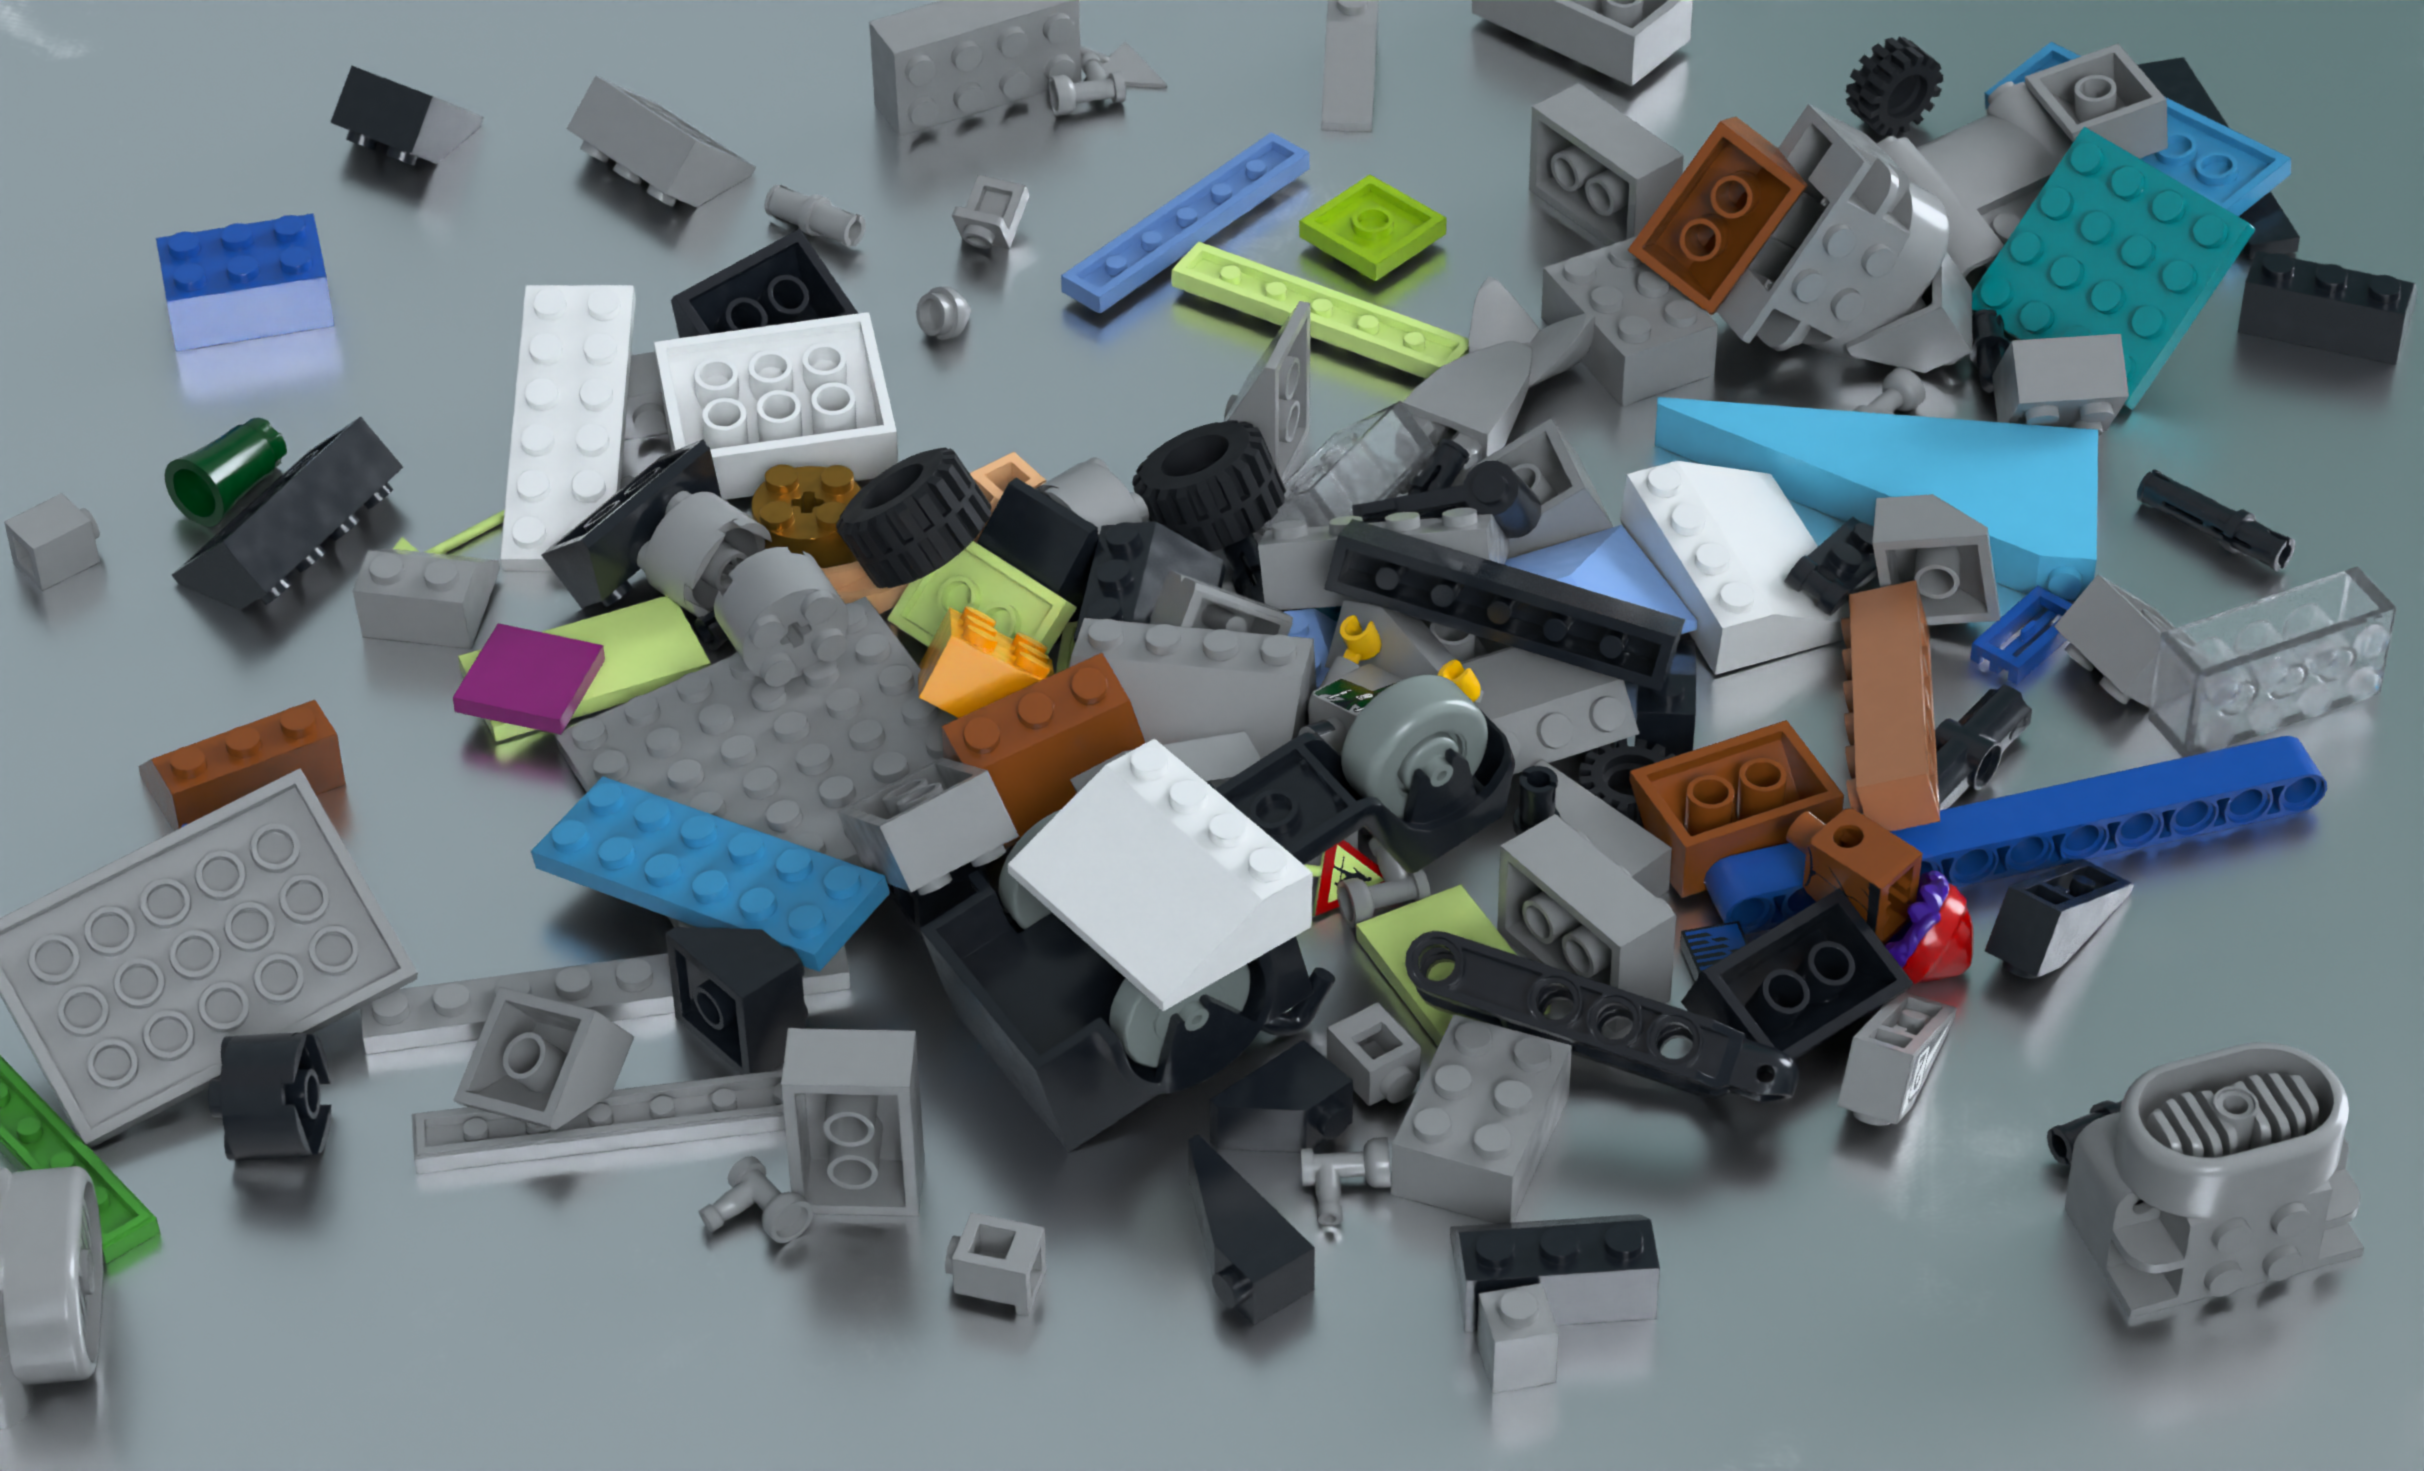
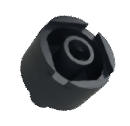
(271, 1096)

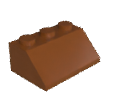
(1719, 214)
(1046, 737)
(239, 761)
(1731, 799)

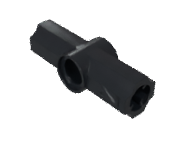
(1974, 745)

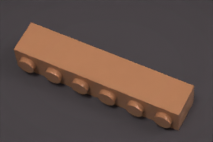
(1890, 708)

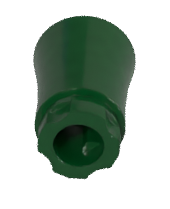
(224, 471)

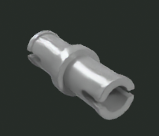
(815, 215)

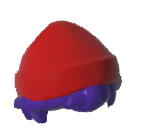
(1940, 933)

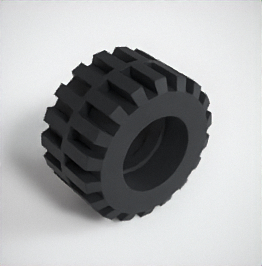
(1212, 484)
(914, 518)

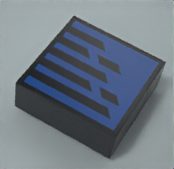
(1710, 944)

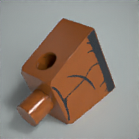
(1865, 862)

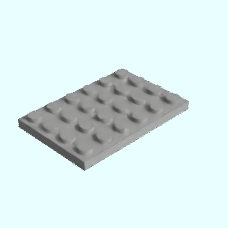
(190, 940)

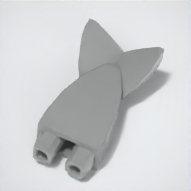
(1484, 390)

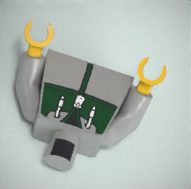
(1351, 687)

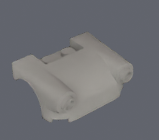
(1986, 171)

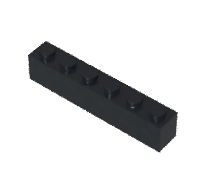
(1504, 604)

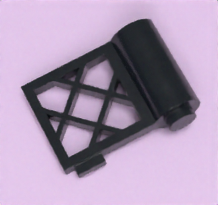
(1487, 488)

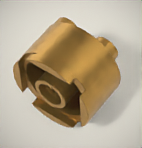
(803, 510)

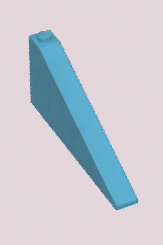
(2018, 480)

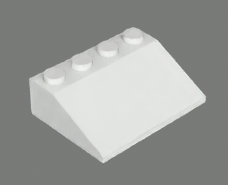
(780, 399)
(1726, 551)
(1165, 876)

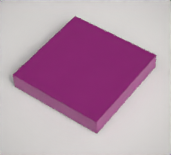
(529, 678)

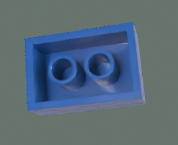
(245, 282)

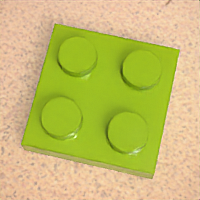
(1372, 227)

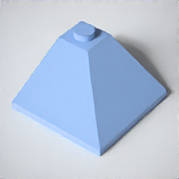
(1608, 565)

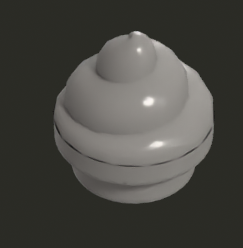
(943, 313)

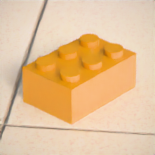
(976, 665)

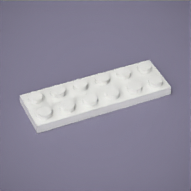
(566, 415)

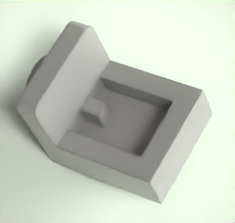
(991, 212)

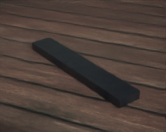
(2179, 83)

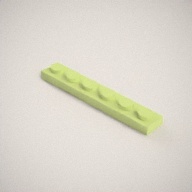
(1333, 315)

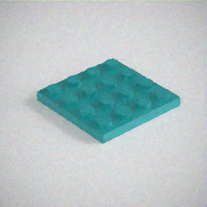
(2112, 254)

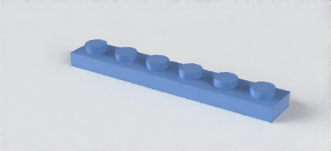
(1184, 221)

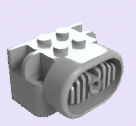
(1848, 249)
(2216, 1177)
(47, 1283)

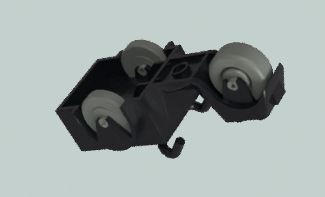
(1087, 1043)

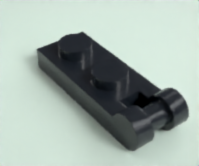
(1837, 566)

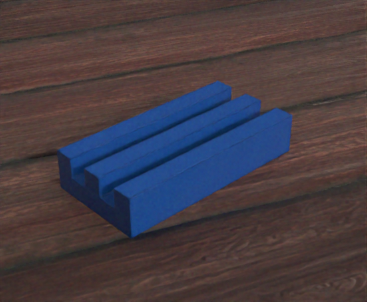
(2035, 640)

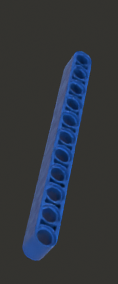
(2054, 825)

